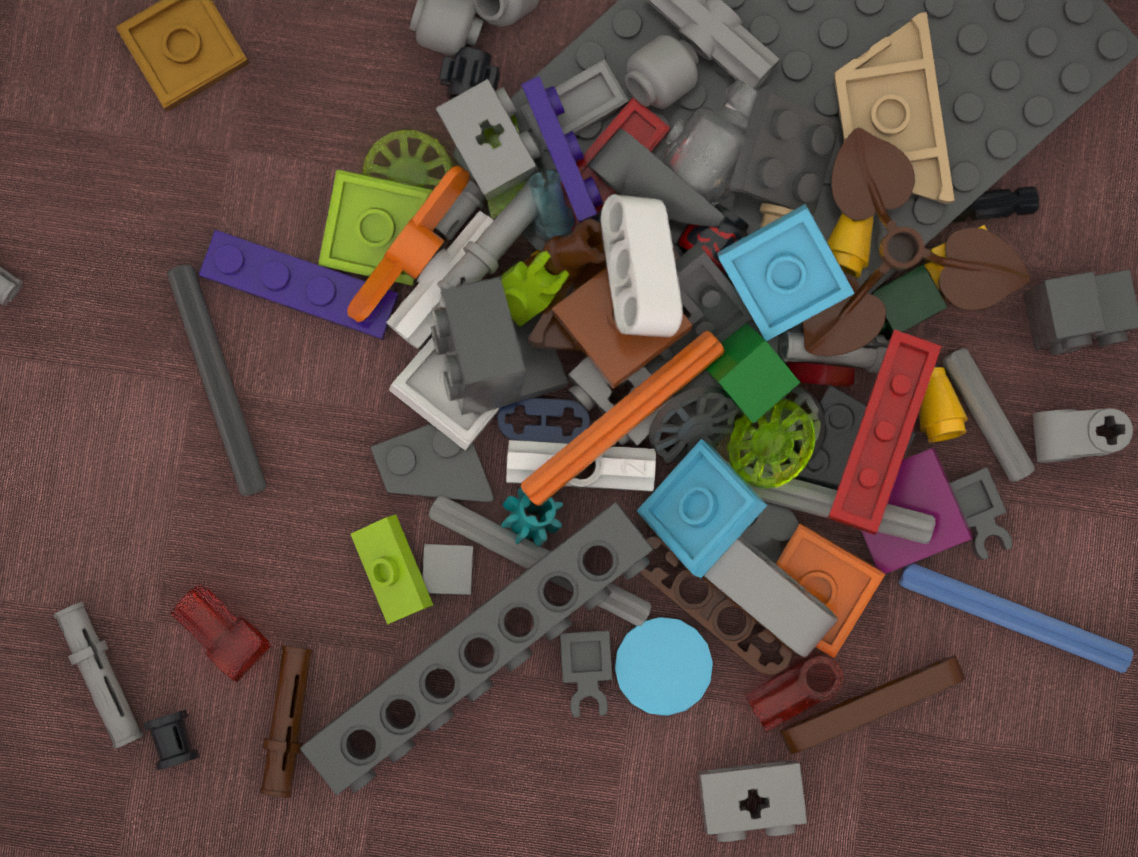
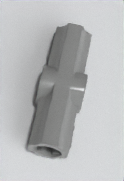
(719, 35)

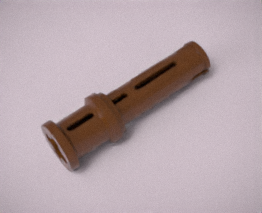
(572, 250)

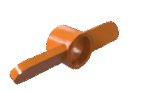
(413, 245)

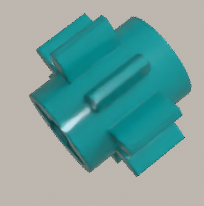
(528, 526)

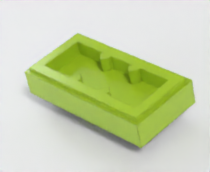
(391, 569)

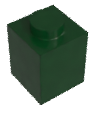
(909, 301)

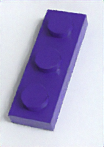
(563, 149)

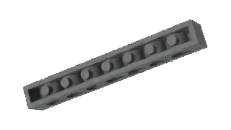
(332, 747)

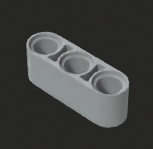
(772, 596)

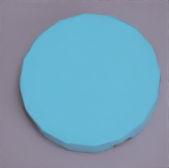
(663, 666)

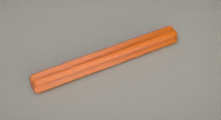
(622, 418)

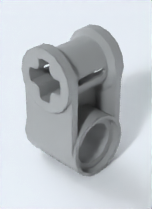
(1072, 433)

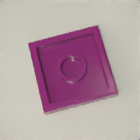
(925, 489)

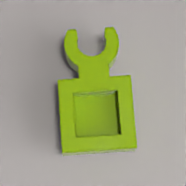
(530, 288)

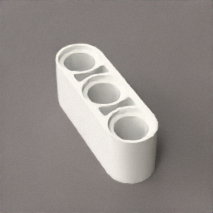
(641, 266)

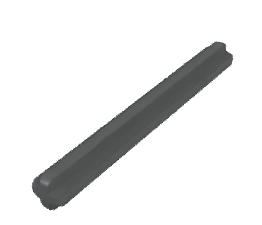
(216, 380)

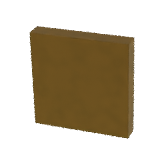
(182, 48)

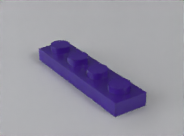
(292, 283)

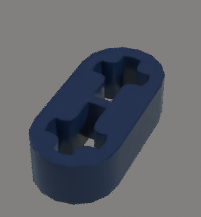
(543, 409)

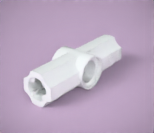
(415, 314)
(615, 469)

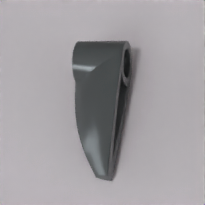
(638, 173)

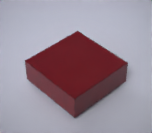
(822, 374)

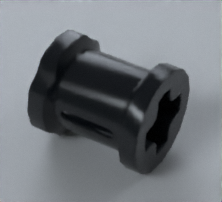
(171, 740)

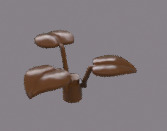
(977, 265)

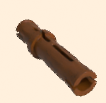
(286, 722)

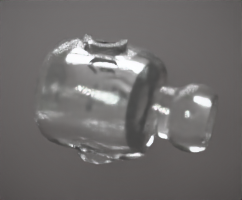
(710, 142)

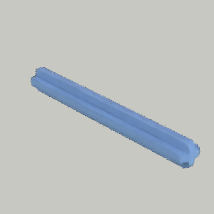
(1016, 617)

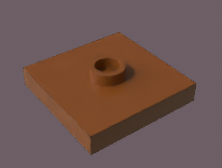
(591, 323)

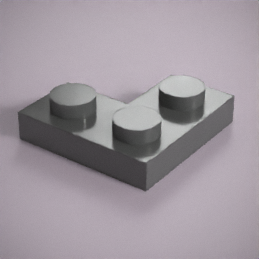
(708, 300)

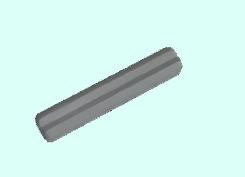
(988, 415)

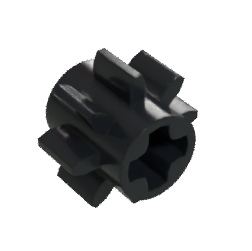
(467, 70)

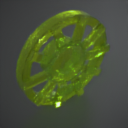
(408, 168)
(772, 445)

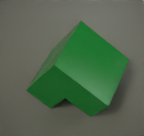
(752, 373)

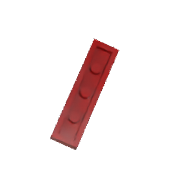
(884, 432)

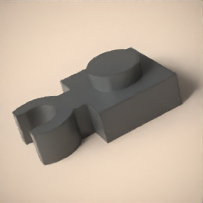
(980, 506)
(586, 661)

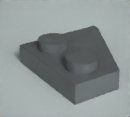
(431, 466)

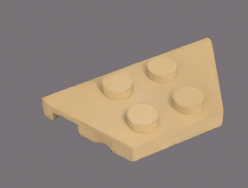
(897, 99)

